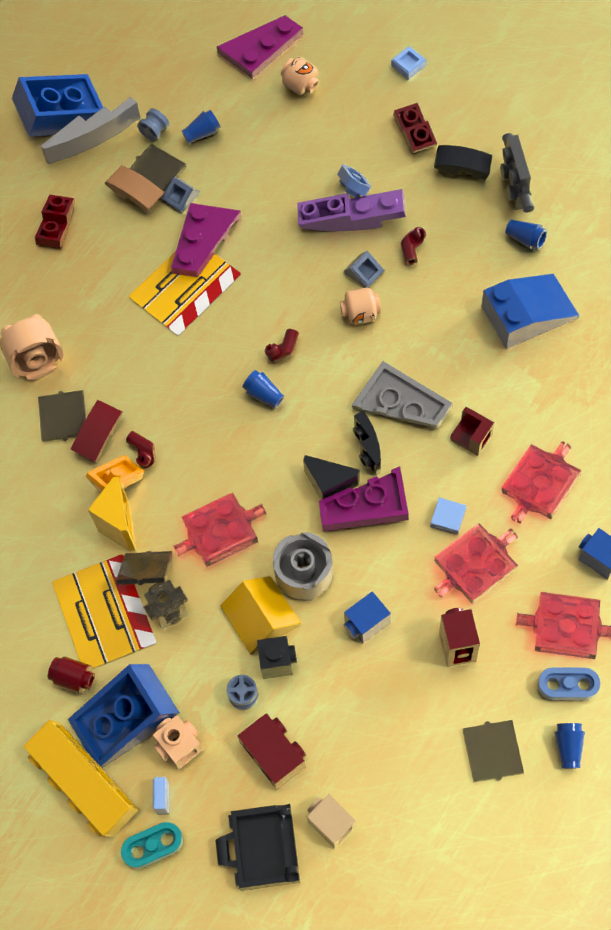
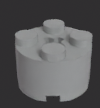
(297, 551)

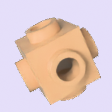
(181, 750)

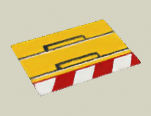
(181, 298)
(103, 616)

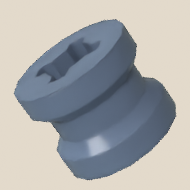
(153, 124)
(242, 685)

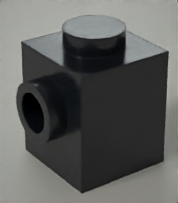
(276, 657)

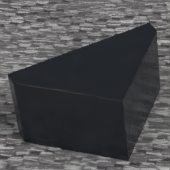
(330, 477)

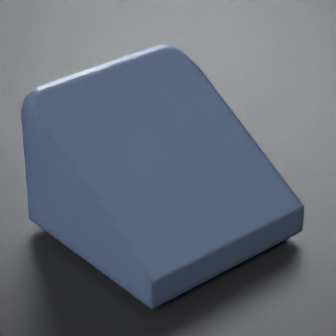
(180, 194)
(364, 269)

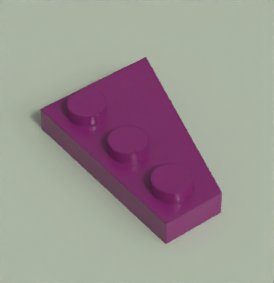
(261, 45)
(200, 236)
(373, 503)

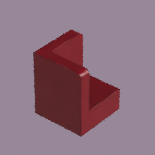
(472, 431)

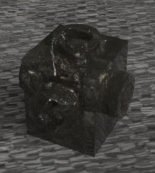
(165, 604)

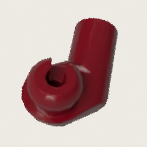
(411, 243)
(285, 349)
(145, 449)

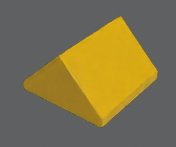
(113, 516)
(259, 612)

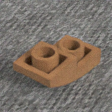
(134, 186)

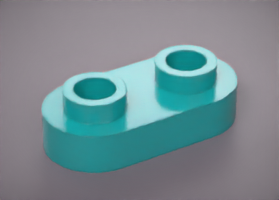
(152, 845)

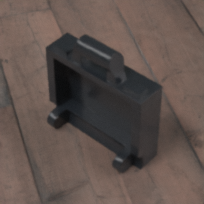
(262, 847)

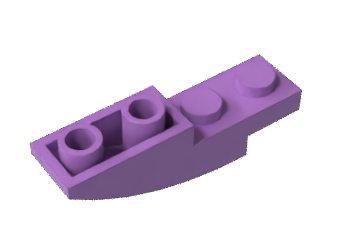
(349, 214)

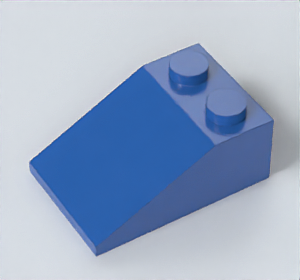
(54, 101)
(527, 308)
(122, 714)

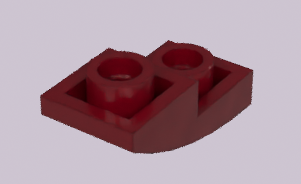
(414, 128)
(55, 222)
(96, 430)

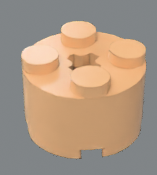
(30, 348)

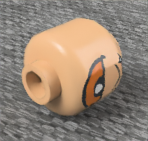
(299, 76)
(360, 306)

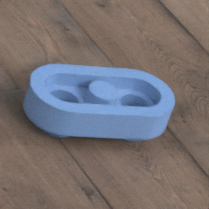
(354, 181)
(567, 681)

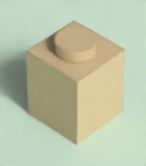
(330, 820)

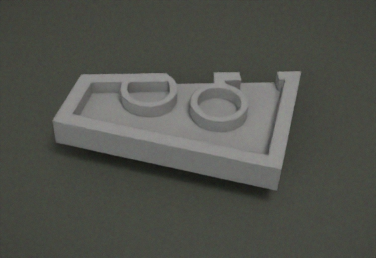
(402, 398)

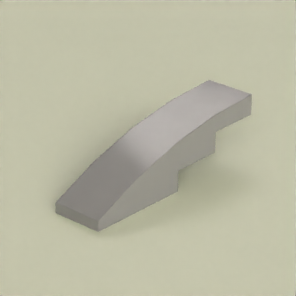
(84, 135)

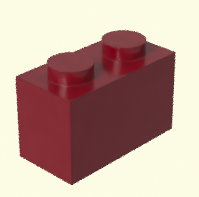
(459, 637)
(272, 750)

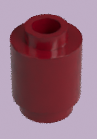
(71, 674)

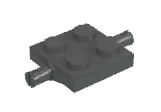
(516, 173)

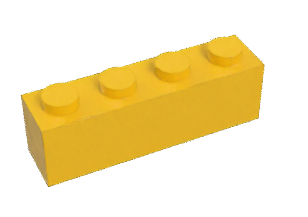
(81, 779)

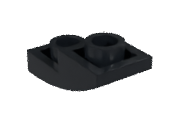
(457, 158)
(369, 446)

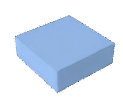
(408, 62)
(448, 515)
(161, 795)

